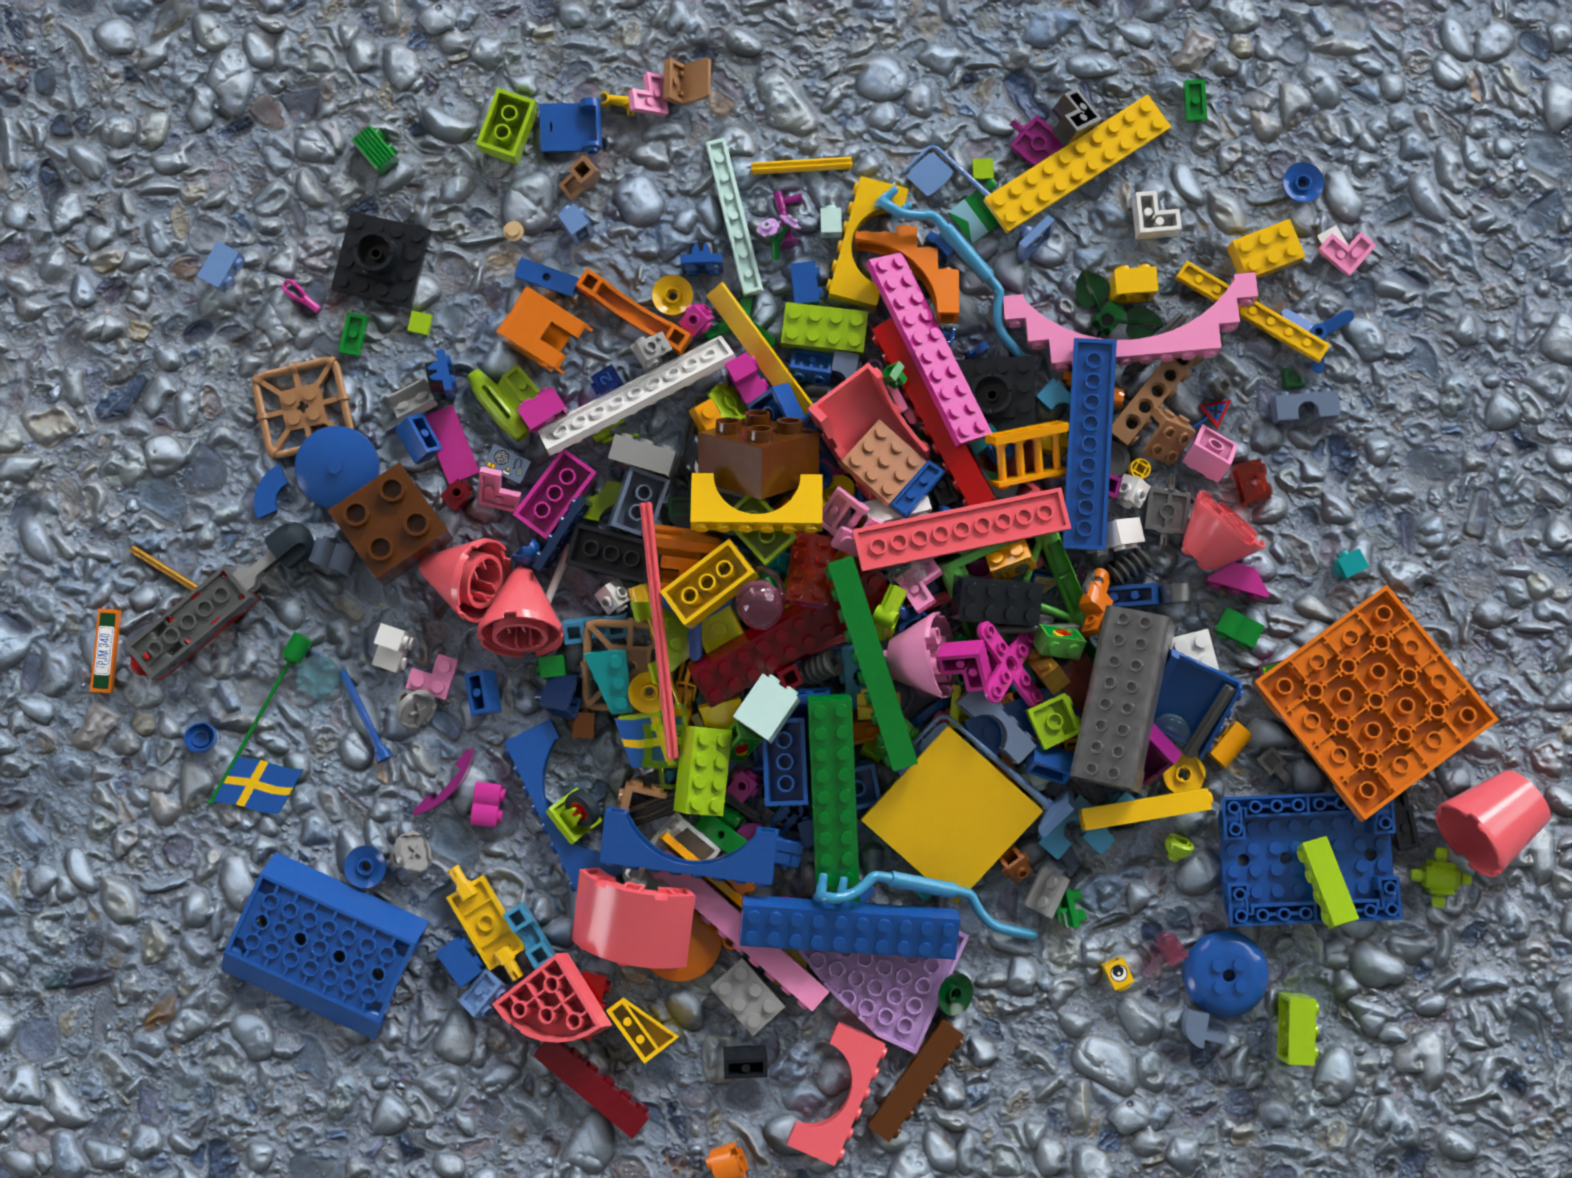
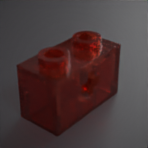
(1250, 493)

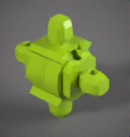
(1440, 877)

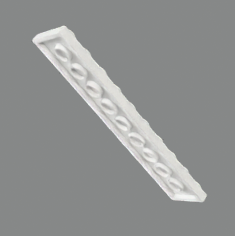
(636, 395)

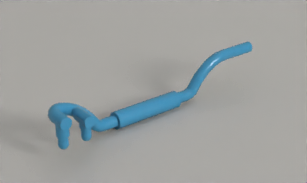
(963, 250)
(917, 884)

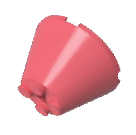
(1218, 534)

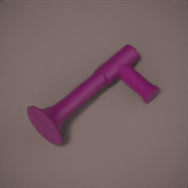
(780, 201)

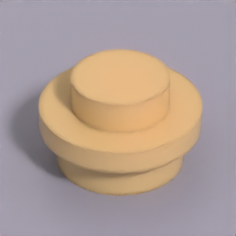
(513, 231)

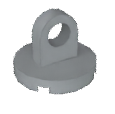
(415, 708)
(411, 853)

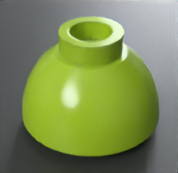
(1177, 847)

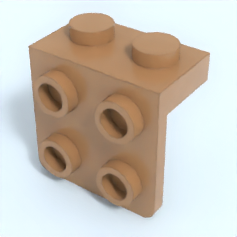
(686, 81)
(1170, 437)
(638, 786)

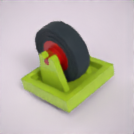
(575, 814)

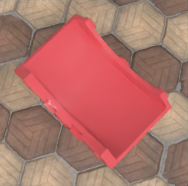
(854, 409)
(632, 923)

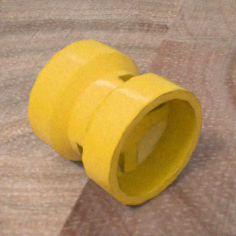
(1137, 471)

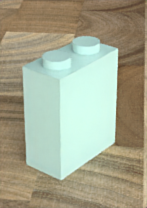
(767, 707)

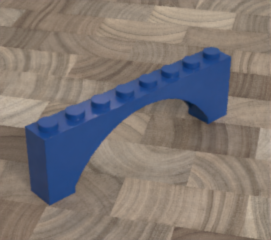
(531, 754)
(627, 846)

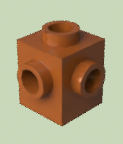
(1015, 864)

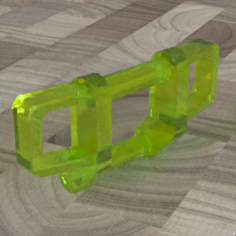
(648, 740)

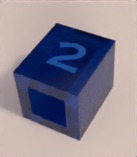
(606, 380)

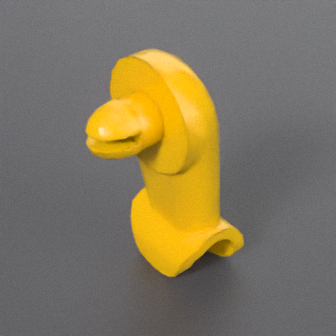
(622, 101)

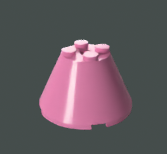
(914, 656)

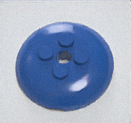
(1205, 970)

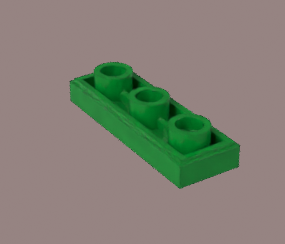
(720, 833)

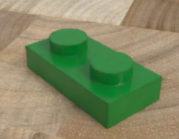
(1195, 101)
(353, 334)

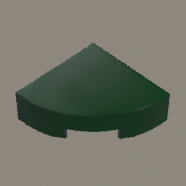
(1291, 379)

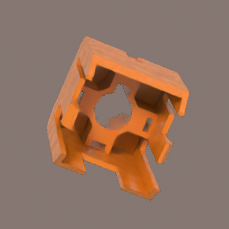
(539, 329)
(686, 546)

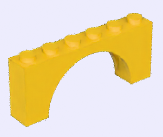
(848, 282)
(713, 513)

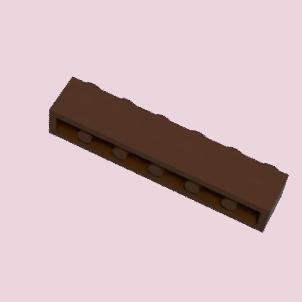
(915, 1079)

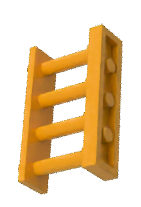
(1018, 436)

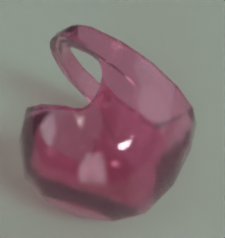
(760, 602)

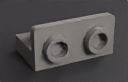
(412, 400)
(1046, 892)

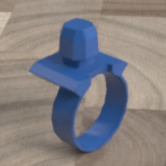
(907, 615)

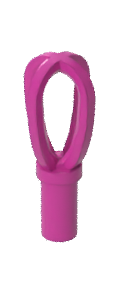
(305, 300)

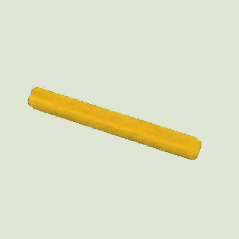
(804, 165)

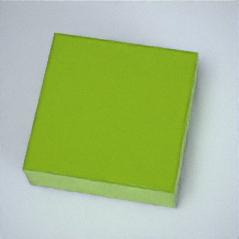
(982, 169)
(420, 323)

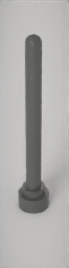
(1013, 629)

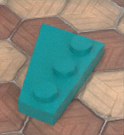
(612, 678)

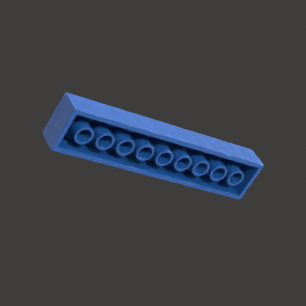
(849, 927)

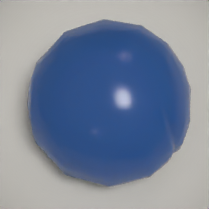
(526, 554)
(200, 737)

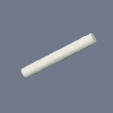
(557, 575)

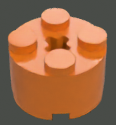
(727, 1161)

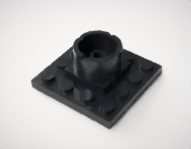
(381, 260)
(1012, 383)

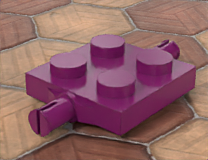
(1034, 141)

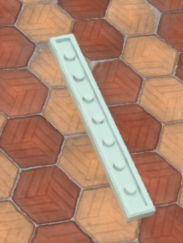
(734, 217)

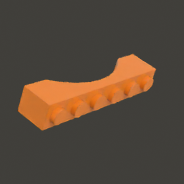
(636, 315)

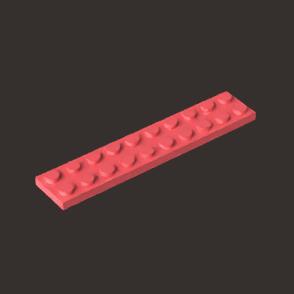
(961, 529)

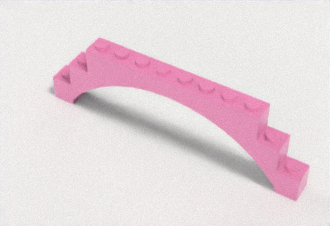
(1191, 340)

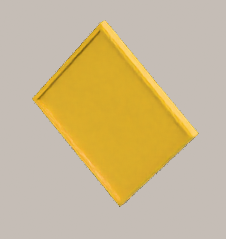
(952, 812)

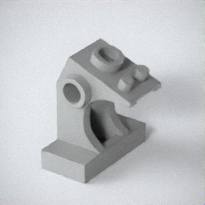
(649, 350)

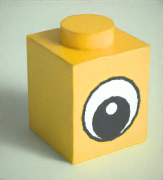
(1118, 973)

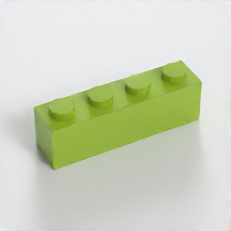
(1327, 882)

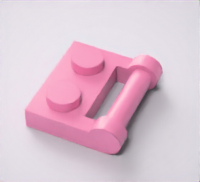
(837, 508)

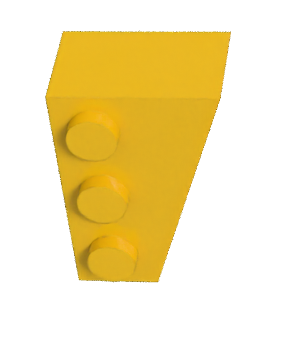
(641, 1030)

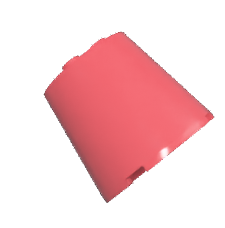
(1493, 821)

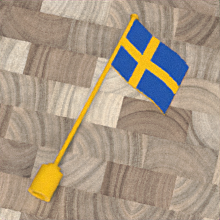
(631, 730)

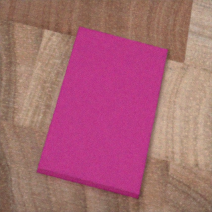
(456, 454)

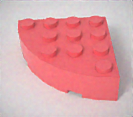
(553, 1004)

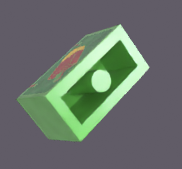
(1059, 642)
(742, 742)

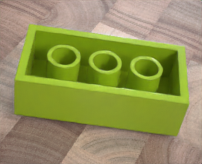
(823, 328)
(702, 770)

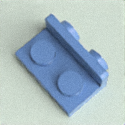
(483, 993)

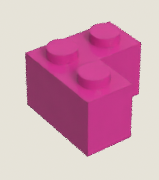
(745, 378)
(542, 409)
(967, 659)

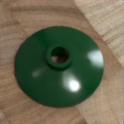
(955, 994)

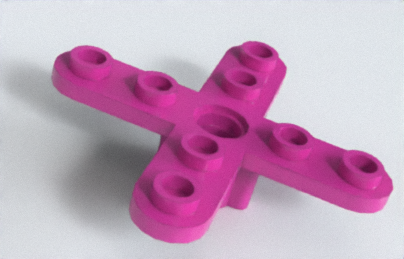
(1007, 665)

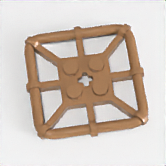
(292, 400)
(638, 654)

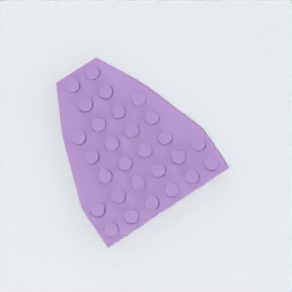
(886, 992)

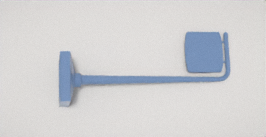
(933, 173)
(1053, 811)

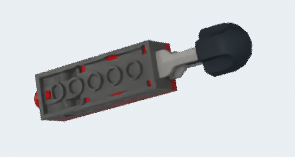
(213, 606)

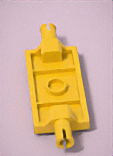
(484, 922)

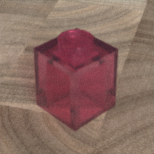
(1170, 948)

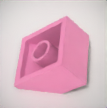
(1210, 453)

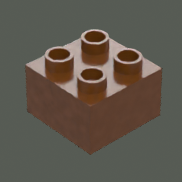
(758, 454)
(390, 524)

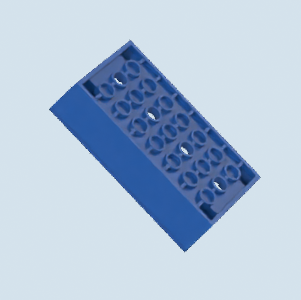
(1278, 893)
(332, 919)

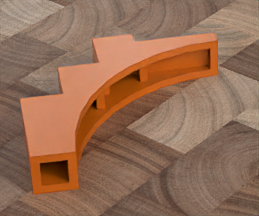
(923, 262)

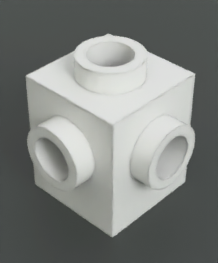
(1132, 491)
(613, 597)

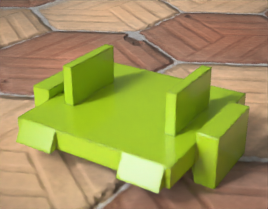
(728, 401)

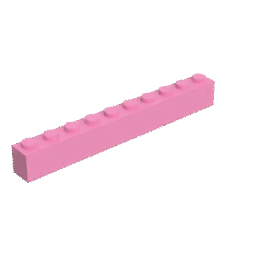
(726, 918)

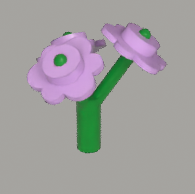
(770, 227)

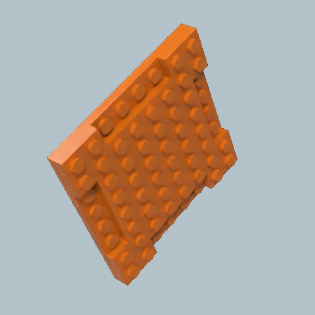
(1375, 702)

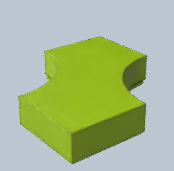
(602, 501)

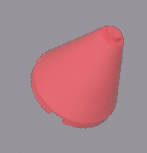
(468, 575)
(520, 619)

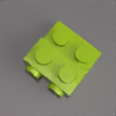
(1054, 720)

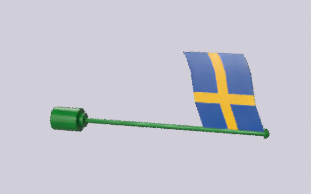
(255, 781)

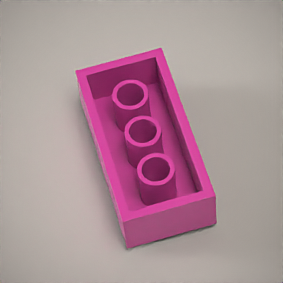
(550, 496)

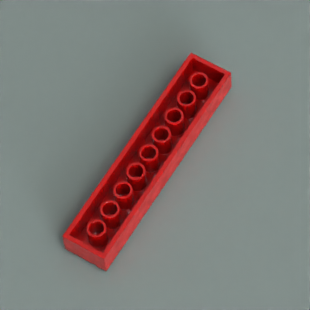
(957, 460)

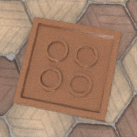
(882, 462)

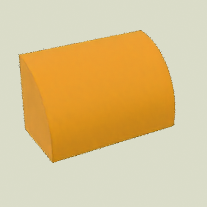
(1229, 744)

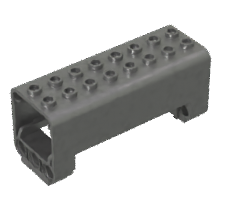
(1122, 698)

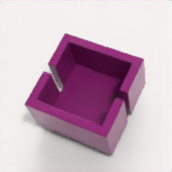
(1159, 751)

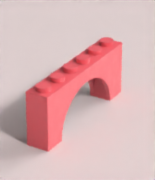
(826, 1138)

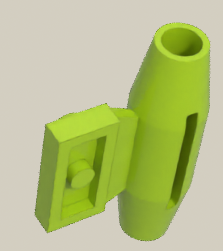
(505, 398)

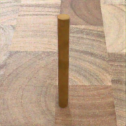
(163, 568)

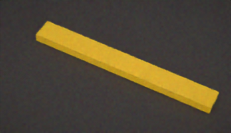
(1256, 314)
(755, 342)

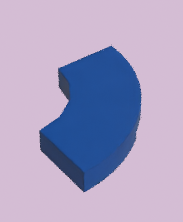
(268, 490)
(928, 710)

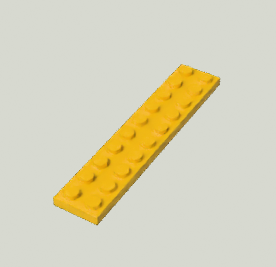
(1076, 164)

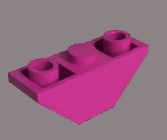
(1237, 580)

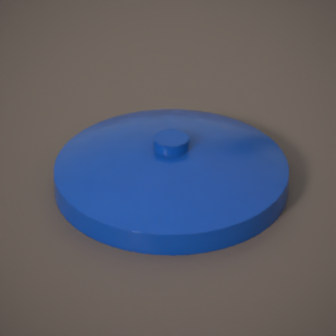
(335, 464)

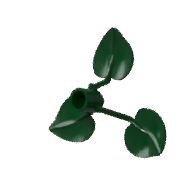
(1094, 288)

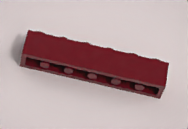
(593, 1086)

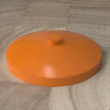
(702, 954)

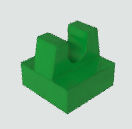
(893, 375)

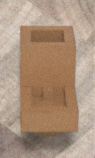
(582, 176)

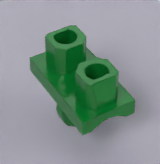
(1067, 911)

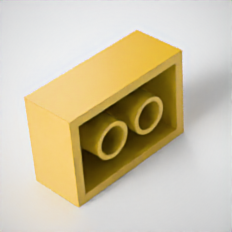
(1266, 250)

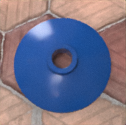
(1309, 176)
(355, 869)

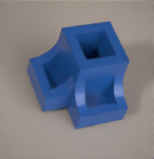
(945, 251)

